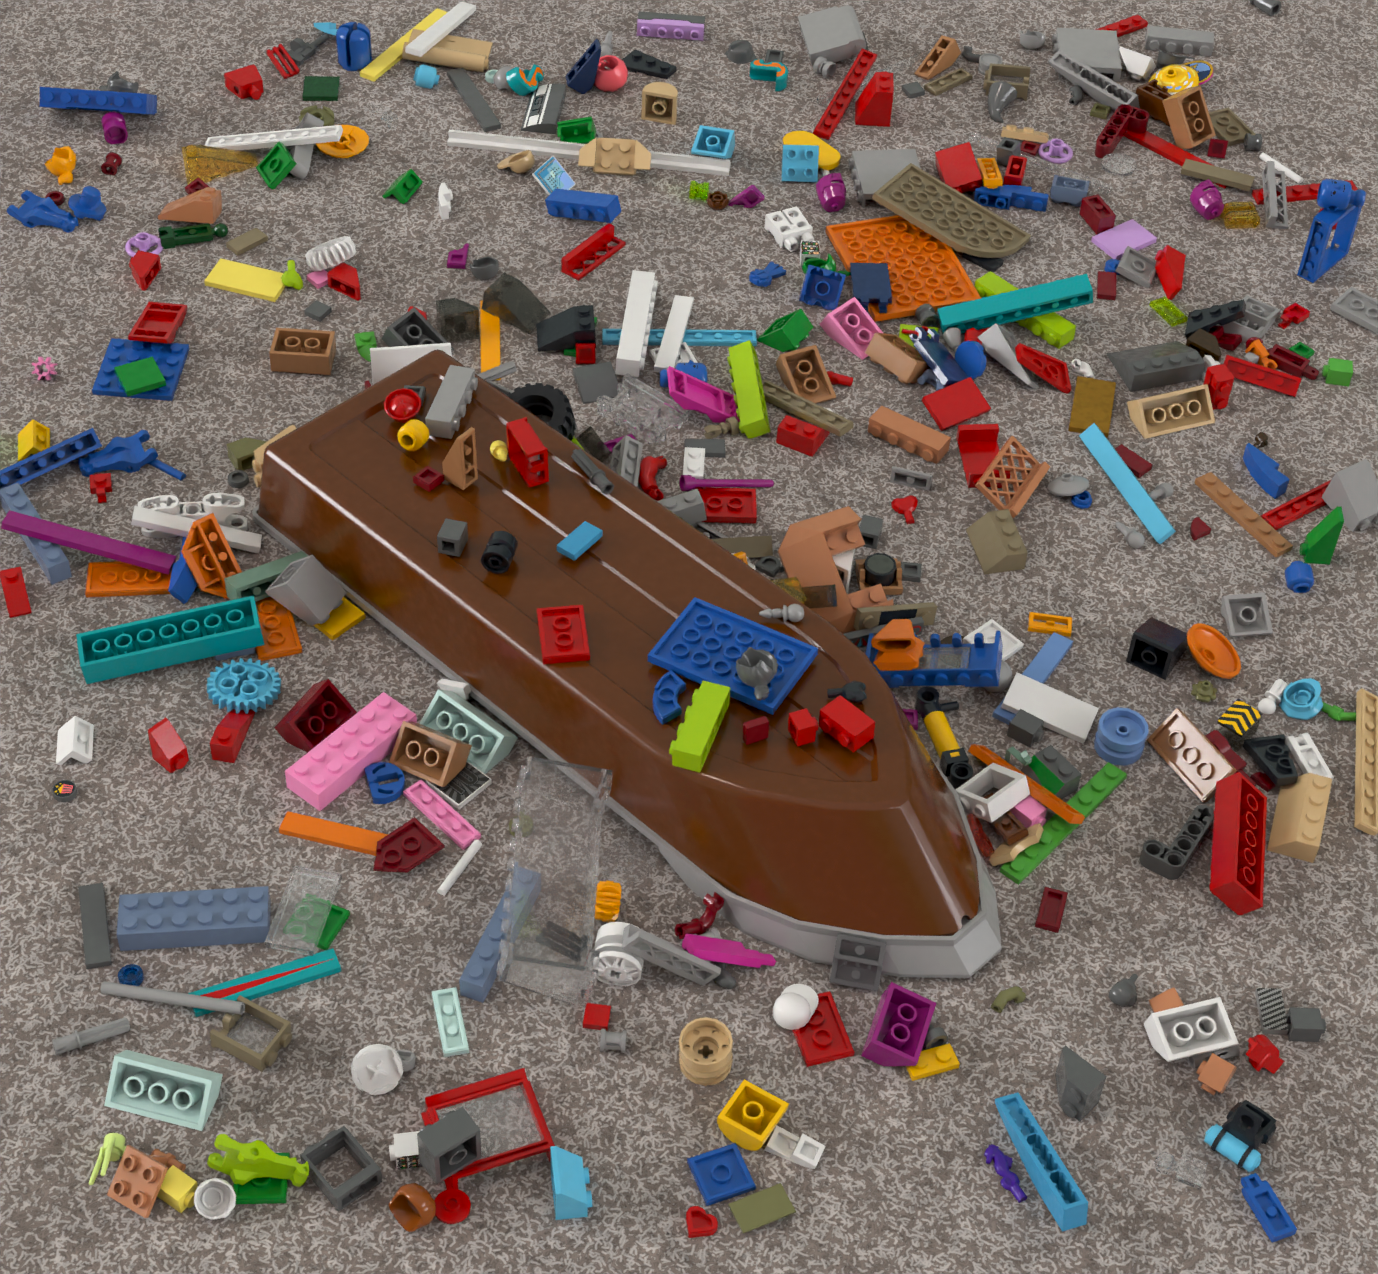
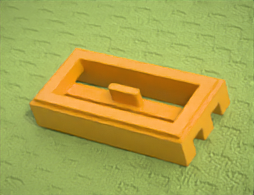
(1049, 626)

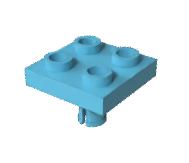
(800, 163)

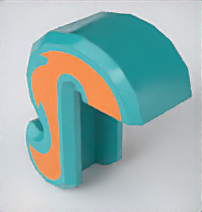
(769, 71)
(526, 81)

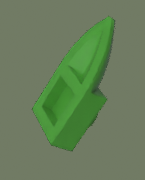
(364, 342)

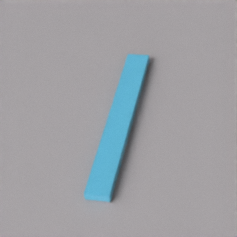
(691, 337)
(1127, 484)

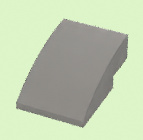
(1256, 321)

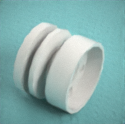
(616, 964)

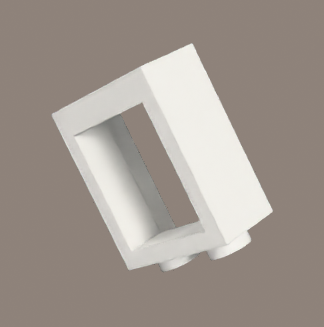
(1012, 790)

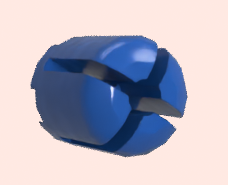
(354, 46)

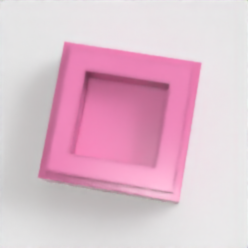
(318, 278)

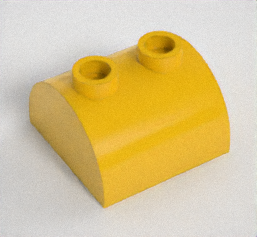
(750, 1116)

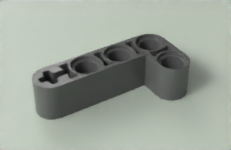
(1173, 859)

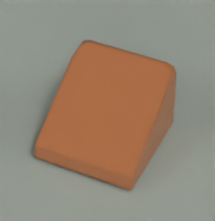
(1166, 1000)

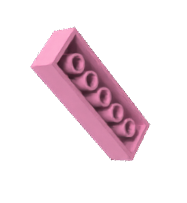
(347, 751)

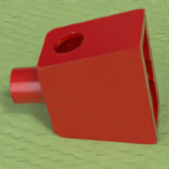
(245, 82)

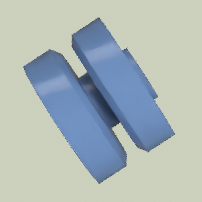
(1121, 736)

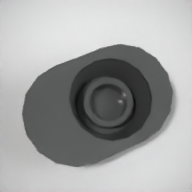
(740, 52)
(1165, 59)

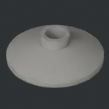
(1068, 485)

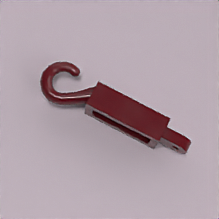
(1289, 361)

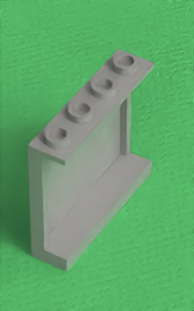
(1092, 47)
(876, 167)

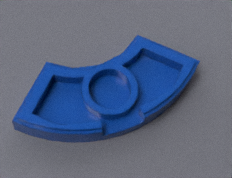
(666, 696)

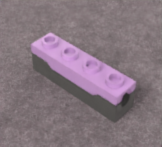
(670, 26)

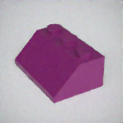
(898, 1027)

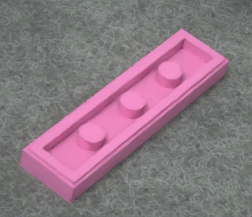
(442, 814)

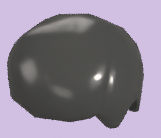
(484, 268)

